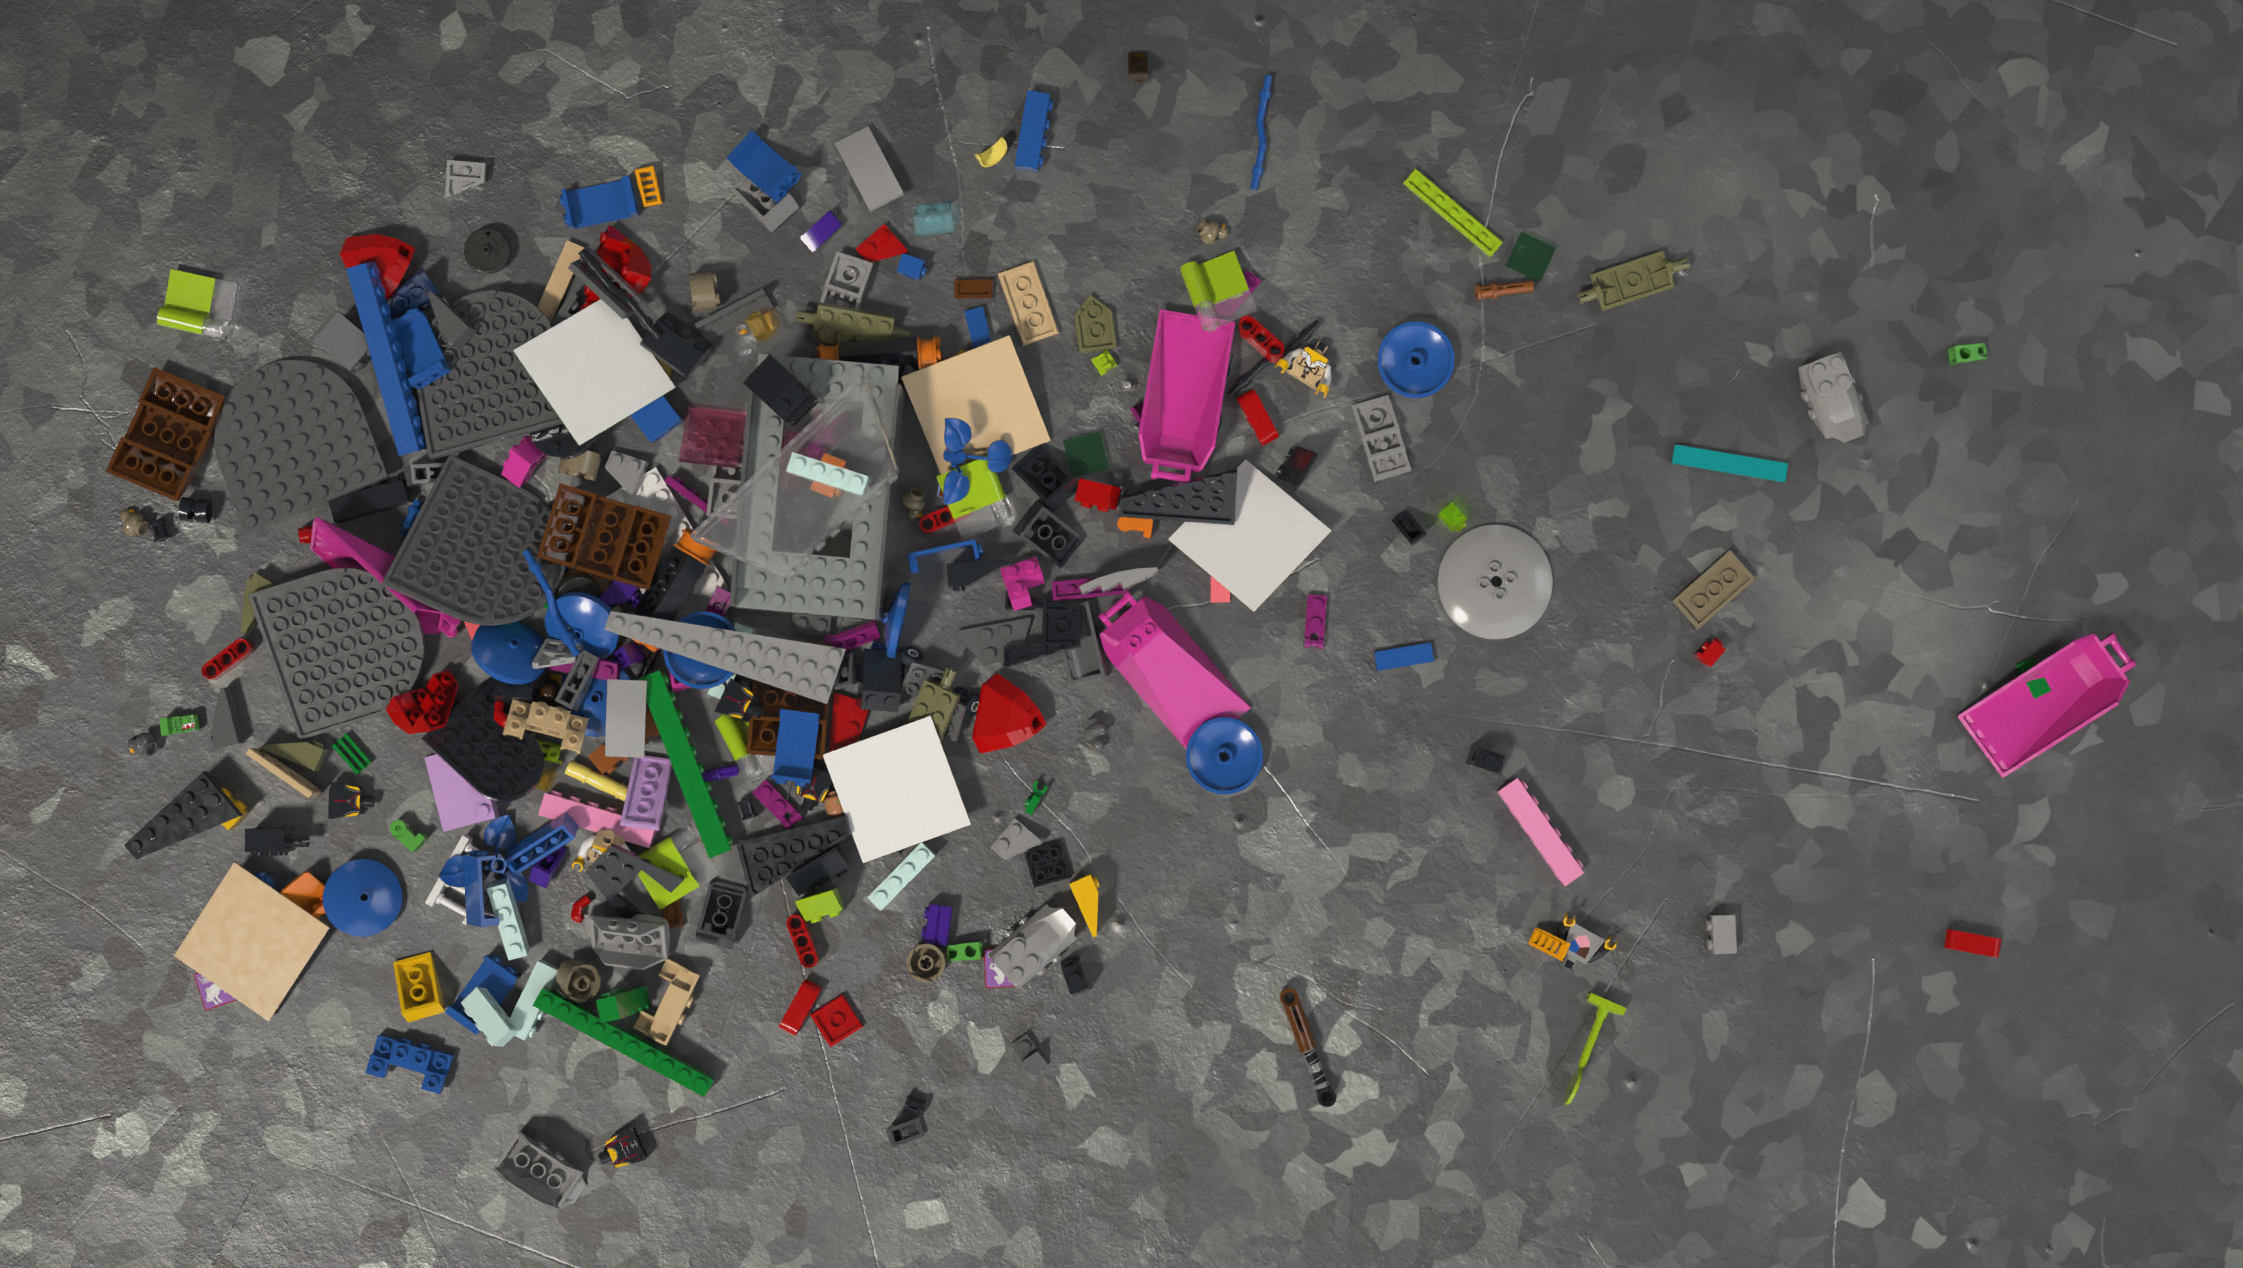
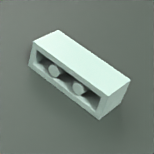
(489, 1017)

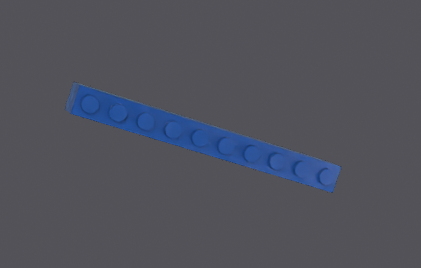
(387, 358)

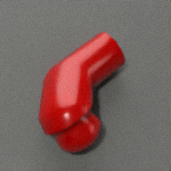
(499, 715)
(577, 908)

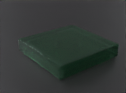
(1530, 257)
(1086, 454)

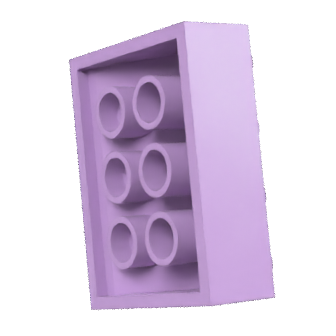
(455, 798)

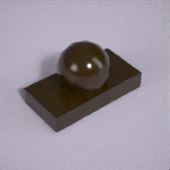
(1137, 67)
(551, 688)

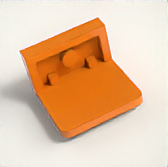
(307, 893)

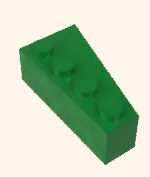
(622, 1003)

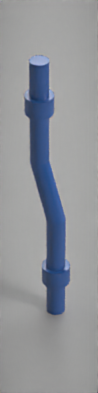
(1257, 170)
(535, 568)

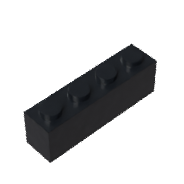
(370, 500)

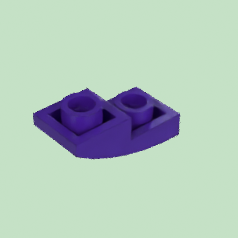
(821, 231)

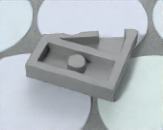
(463, 176)
(626, 470)
(554, 653)
(1015, 840)

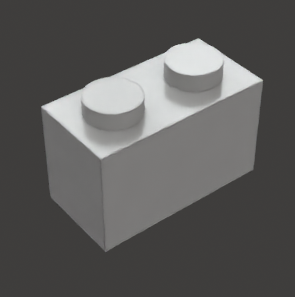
(1721, 934)

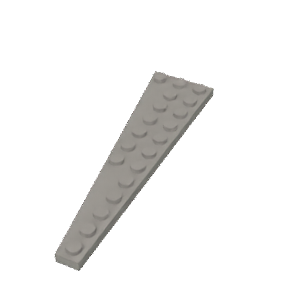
(775, 661)

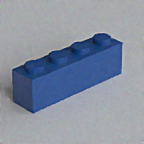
(1032, 131)
(541, 843)

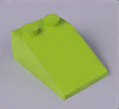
(820, 904)

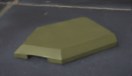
(1095, 326)

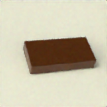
(973, 288)

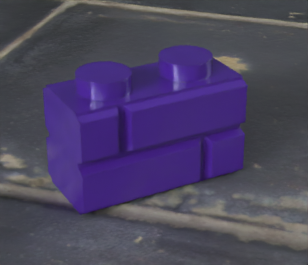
(937, 924)

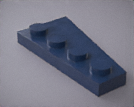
(412, 295)

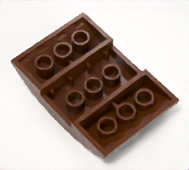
(167, 435)
(604, 537)
(764, 730)

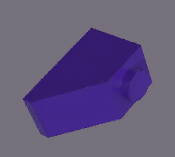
(620, 594)
(629, 656)
(545, 869)

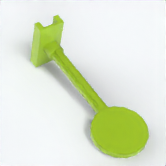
(1604, 1007)

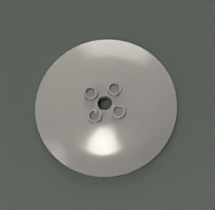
(1467, 586)

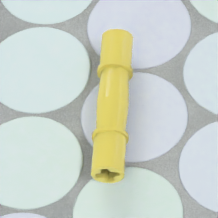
(596, 780)

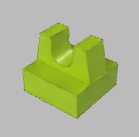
(1104, 362)

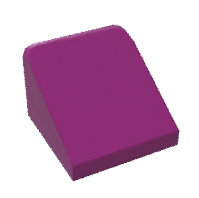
(1137, 411)

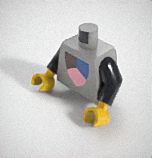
(1584, 945)

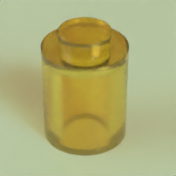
(759, 326)

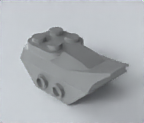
(1833, 398)
(628, 941)
(1034, 944)
(539, 1173)

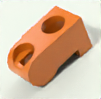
(1128, 524)

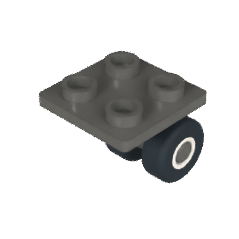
(915, 672)
(966, 705)

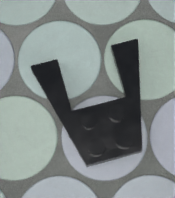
(1059, 631)
(617, 868)

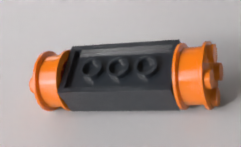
(907, 353)
(674, 580)

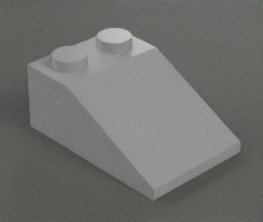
(762, 206)

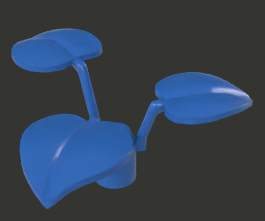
(955, 436)
(499, 834)

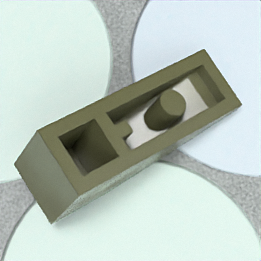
(254, 583)
(303, 753)

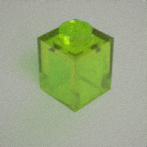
(1452, 518)

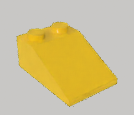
(1086, 894)
(418, 987)

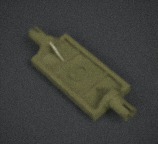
(1632, 280)
(847, 324)
(936, 701)

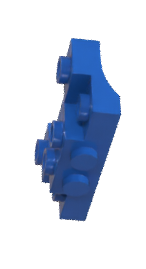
(415, 1057)

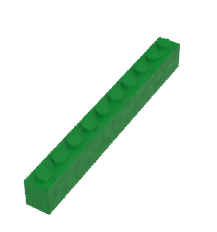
(685, 765)
(624, 1041)

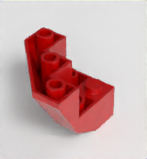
(389, 253)
(625, 259)
(426, 707)
(1004, 716)

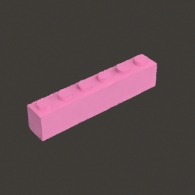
(593, 818)
(1540, 831)

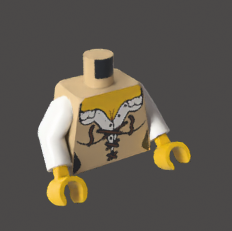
(1308, 367)
(595, 845)

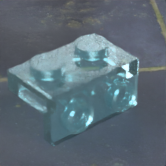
(933, 219)

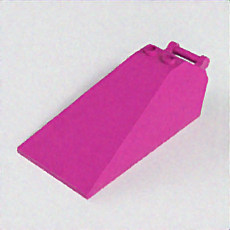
(1184, 394)
(345, 550)
(1167, 667)
(2084, 686)

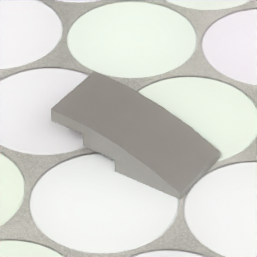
(869, 168)
(846, 281)
(1381, 438)
(723, 484)
(1124, 578)
(625, 718)

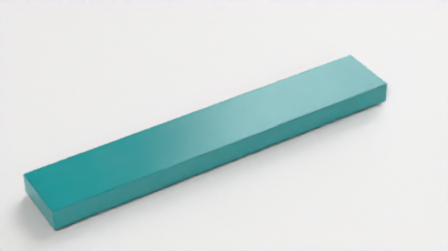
(1729, 463)

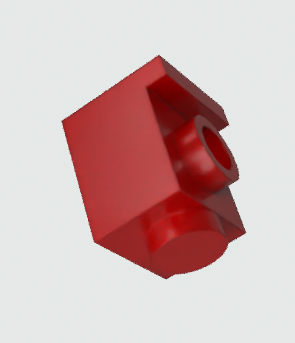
(1710, 652)

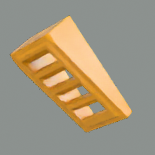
(638, 172)
(1539, 938)

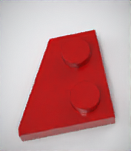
(881, 246)

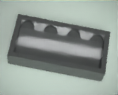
(1088, 660)

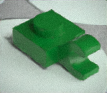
(1032, 802)

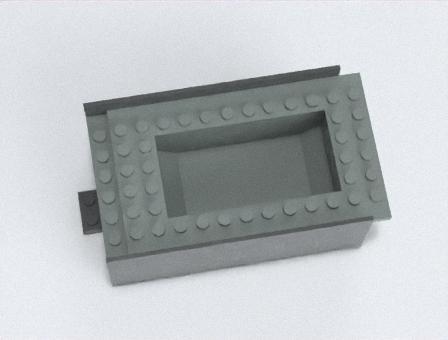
(853, 568)

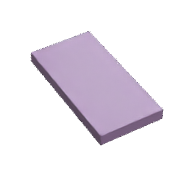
(646, 792)

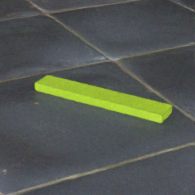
(1452, 212)

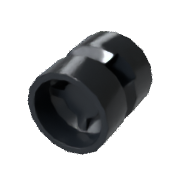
(195, 510)

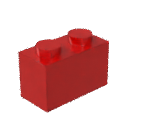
(1097, 494)

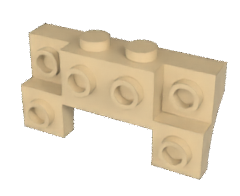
(546, 720)
(672, 1005)

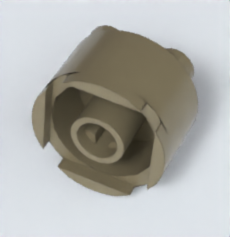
(703, 291)
(582, 467)
(916, 966)
(577, 980)

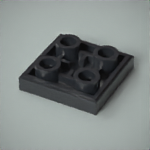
(1047, 864)

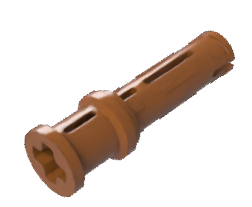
(1494, 290)

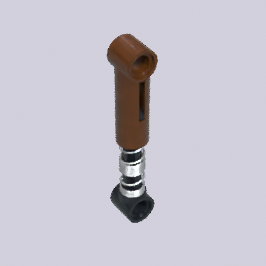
(1307, 1044)

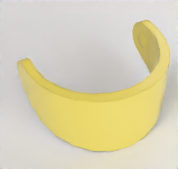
(993, 154)

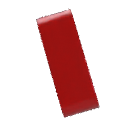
(1260, 331)
(1257, 417)
(936, 518)
(219, 660)
(1972, 943)
(801, 951)
(800, 1007)

